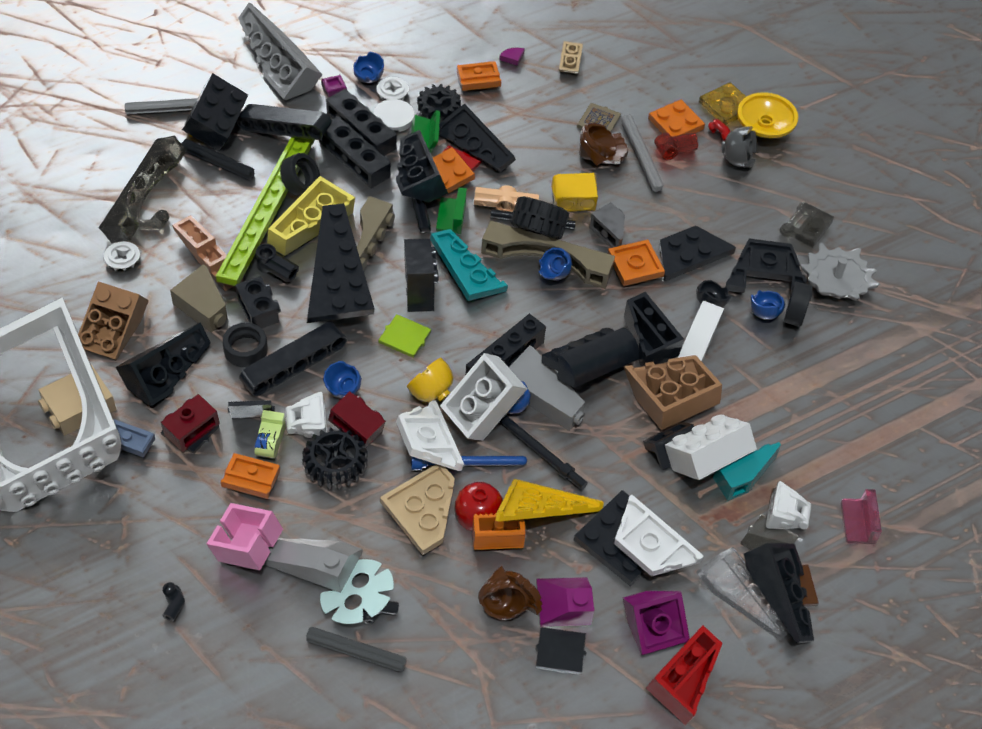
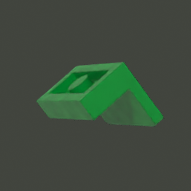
(429, 129)
(452, 212)

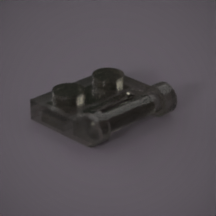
(813, 226)

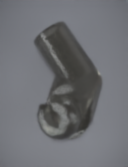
(156, 222)

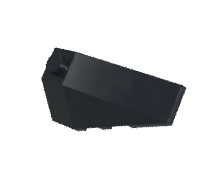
(417, 170)
(777, 575)

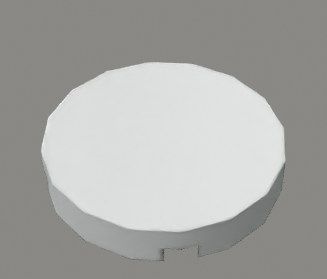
(395, 114)

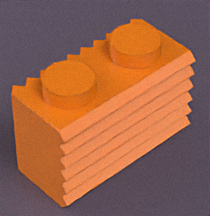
(497, 535)

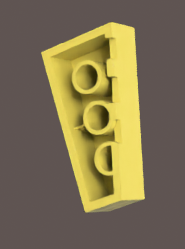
(303, 217)

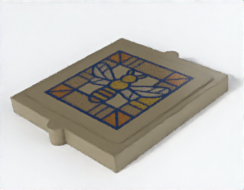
(600, 115)

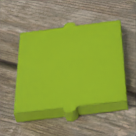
(404, 335)

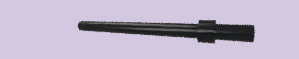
(564, 469)

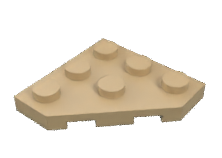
(422, 506)

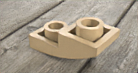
(570, 57)

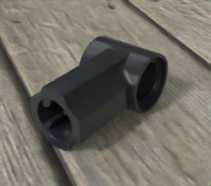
(270, 261)

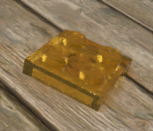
(723, 102)

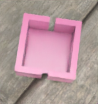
(251, 535)

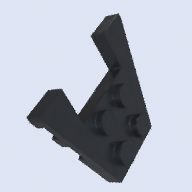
(768, 261)

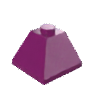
(565, 602)
(656, 619)

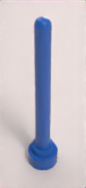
(417, 464)

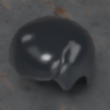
(712, 293)

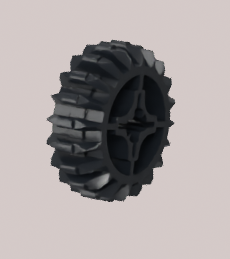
(338, 465)

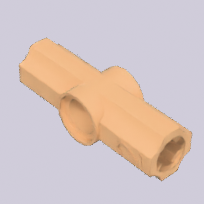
(501, 198)

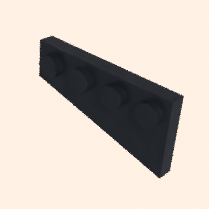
(474, 137)

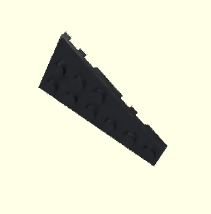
(338, 276)

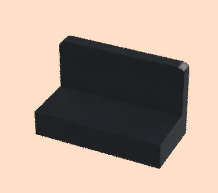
(657, 442)

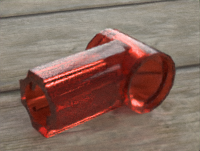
(671, 146)

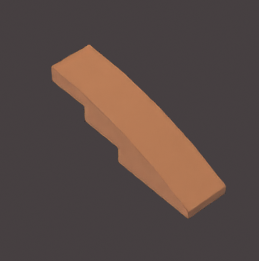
(202, 246)

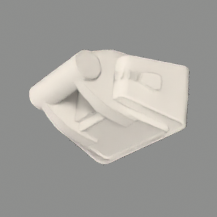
(312, 416)
(787, 509)

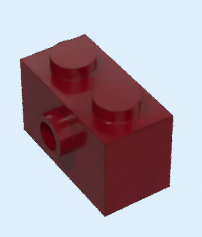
(354, 415)
(190, 422)

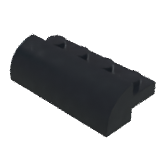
(592, 355)

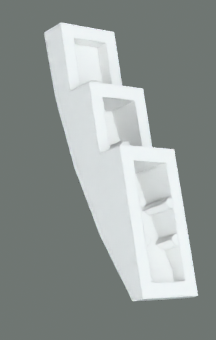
(702, 331)

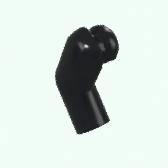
(175, 600)
(390, 608)

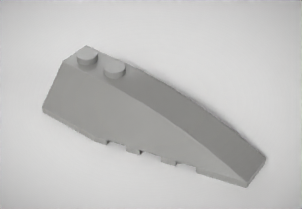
(280, 58)

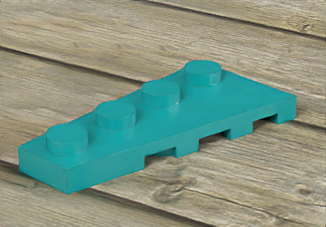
(465, 267)

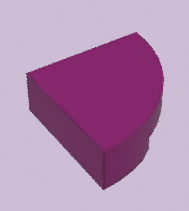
(512, 55)

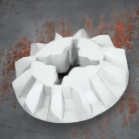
(398, 85)
(124, 249)

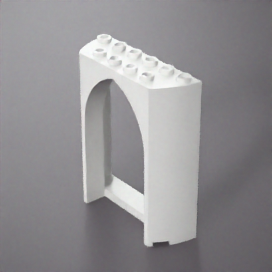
(98, 436)

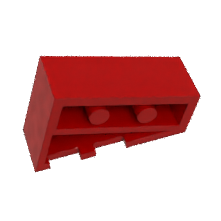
(686, 675)

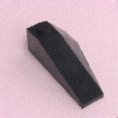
(159, 368)

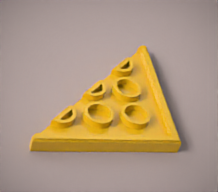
(531, 500)

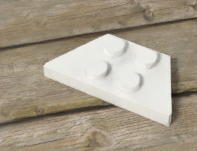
(429, 437)
(652, 541)

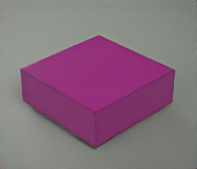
(333, 85)

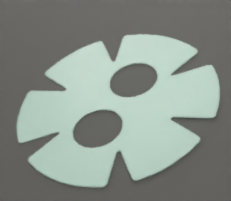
(371, 599)

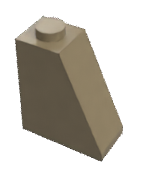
(200, 299)

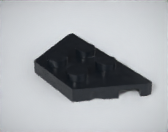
(691, 250)

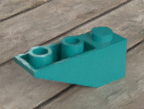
(743, 473)

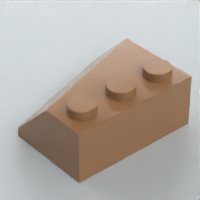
(674, 389)

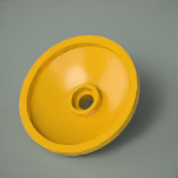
(768, 114)

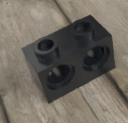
(257, 302)

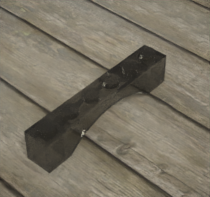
(123, 217)

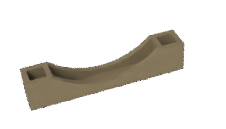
(374, 220)
(507, 241)

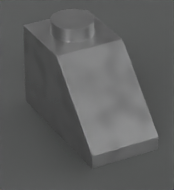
(608, 224)

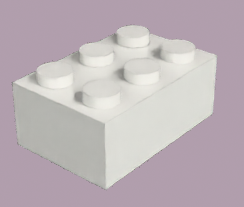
(483, 397)
(710, 446)

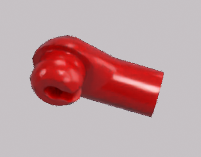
(718, 125)

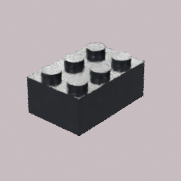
(215, 112)

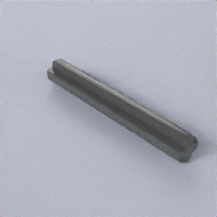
(356, 649)

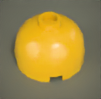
(433, 382)

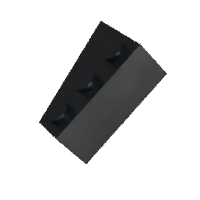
(420, 274)
(652, 330)

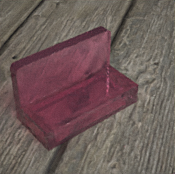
(861, 519)

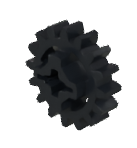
(438, 99)

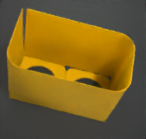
(575, 191)

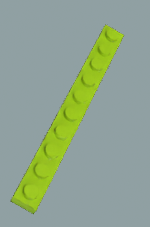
(259, 218)

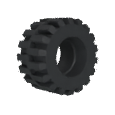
(539, 217)

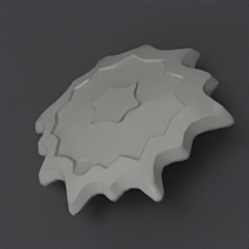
(839, 273)

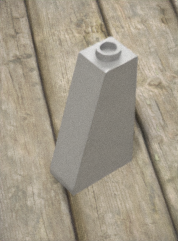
(548, 393)

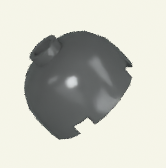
(740, 146)

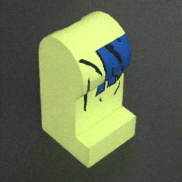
(270, 434)

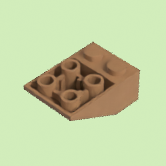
(111, 320)

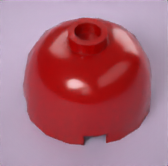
(476, 499)

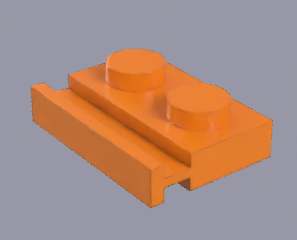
(479, 75)
(250, 475)

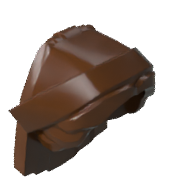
(601, 145)
(508, 595)

